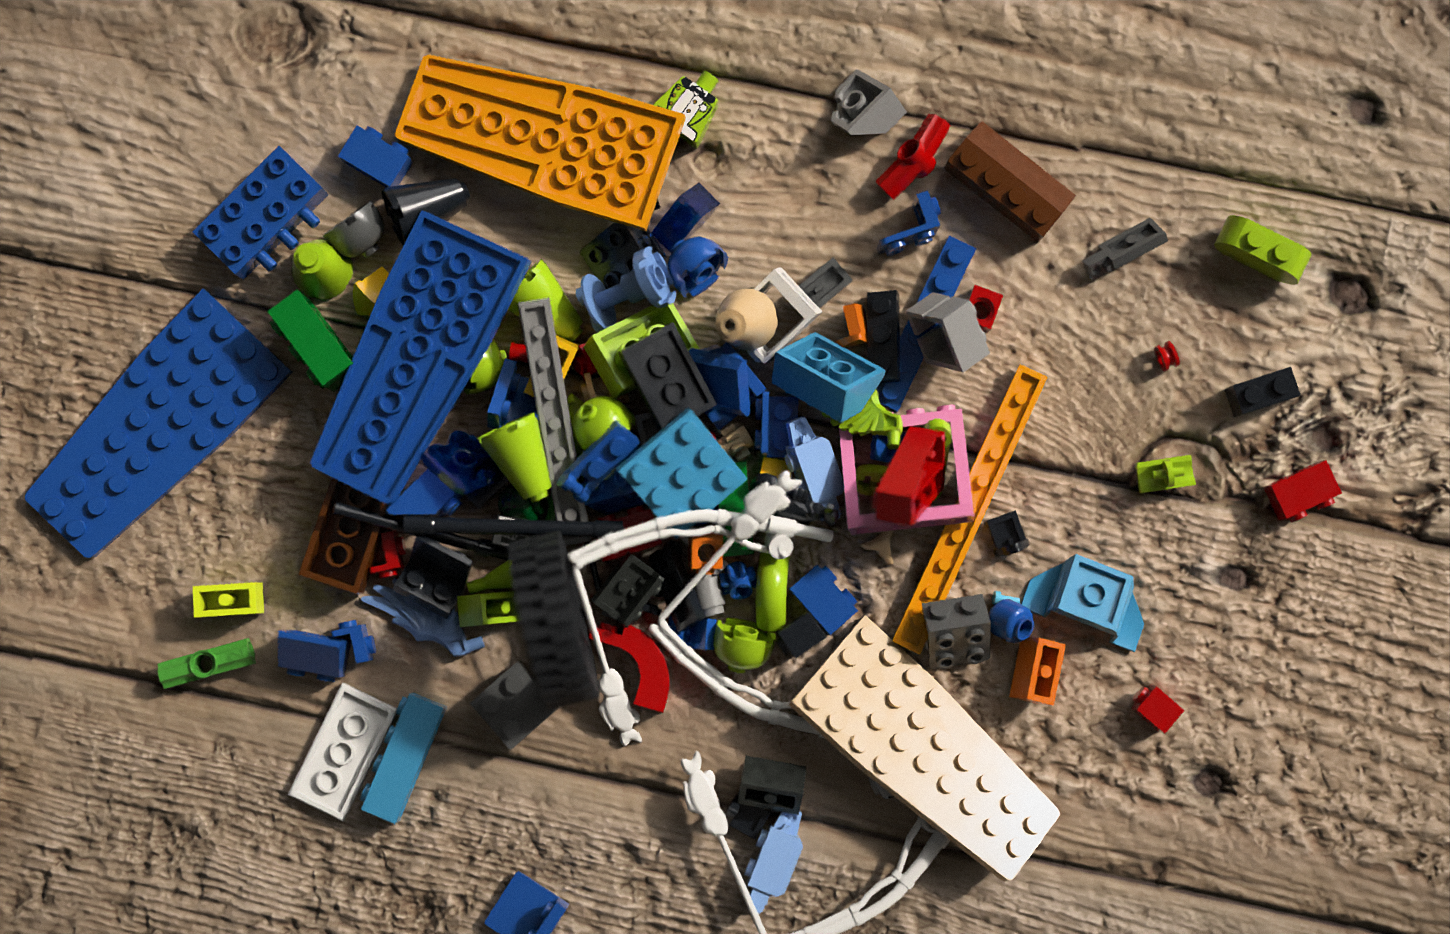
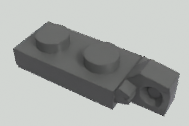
(1125, 248)

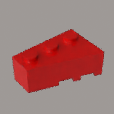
(912, 477)

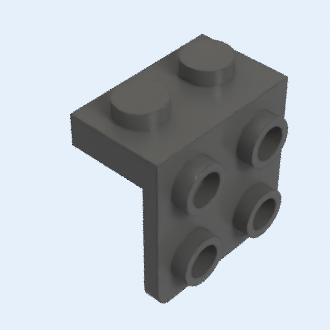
(957, 631)

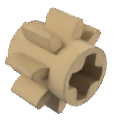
(736, 442)

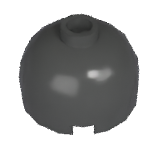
(358, 232)

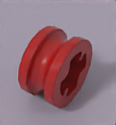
(1166, 356)

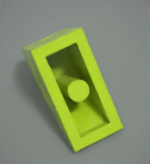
(487, 609)

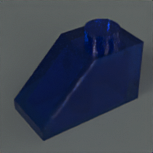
(685, 216)

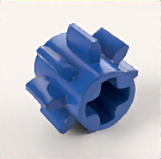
(738, 580)

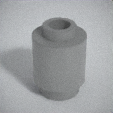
(710, 595)

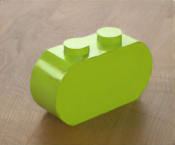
(1262, 249)

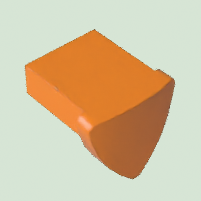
(856, 326)

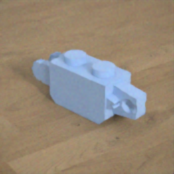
(813, 463)
(776, 859)

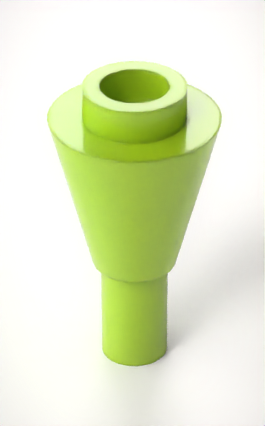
(496, 579)

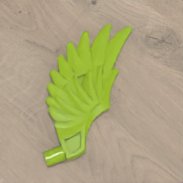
(873, 419)

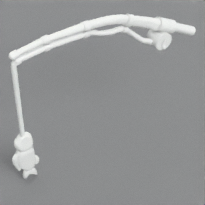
(759, 507)
(615, 705)
(703, 800)

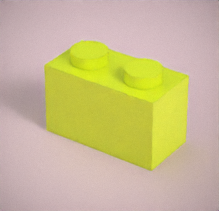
(228, 599)

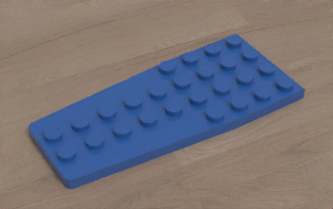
(416, 354)
(157, 424)

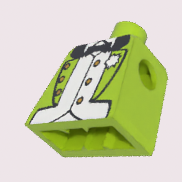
(694, 102)

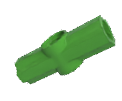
(189, 669)

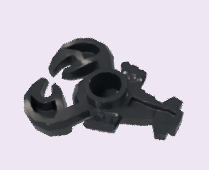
(800, 506)

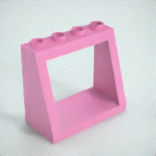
(932, 515)

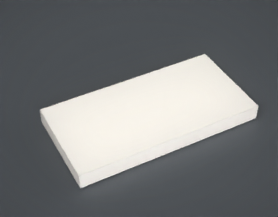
(343, 752)

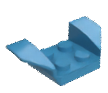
(1091, 596)

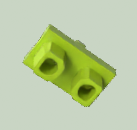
(1165, 474)

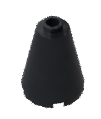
(437, 197)

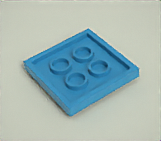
(682, 469)

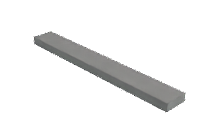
(551, 406)

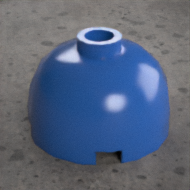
(695, 264)

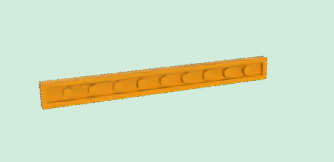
(984, 479)

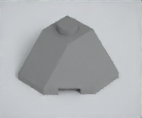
(866, 106)

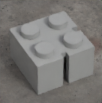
(956, 340)

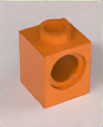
(695, 543)

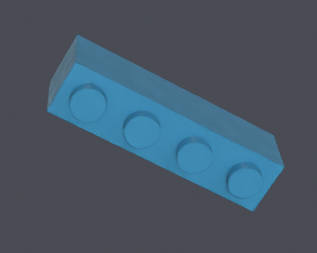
(403, 757)

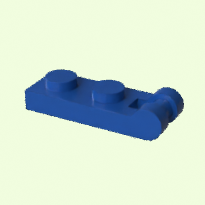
(598, 461)

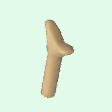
(881, 545)

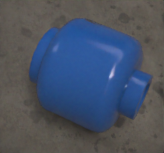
(1011, 621)

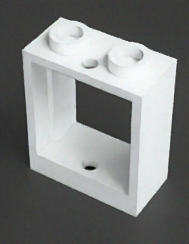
(798, 299)

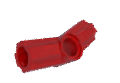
(914, 157)

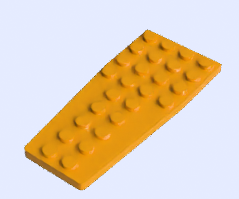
(544, 136)

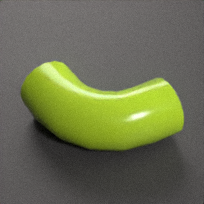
(771, 592)

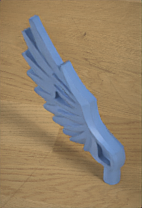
(424, 623)

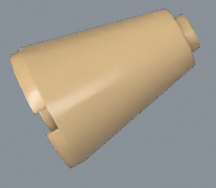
(746, 319)

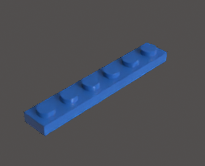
(943, 280)

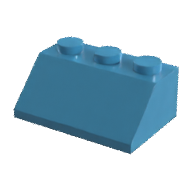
(826, 376)

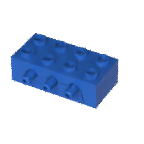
(262, 214)

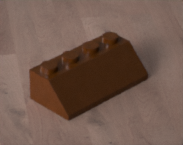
(1009, 181)

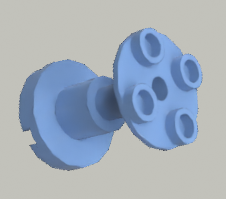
(647, 280)

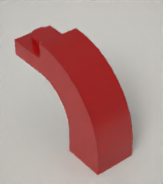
(652, 664)

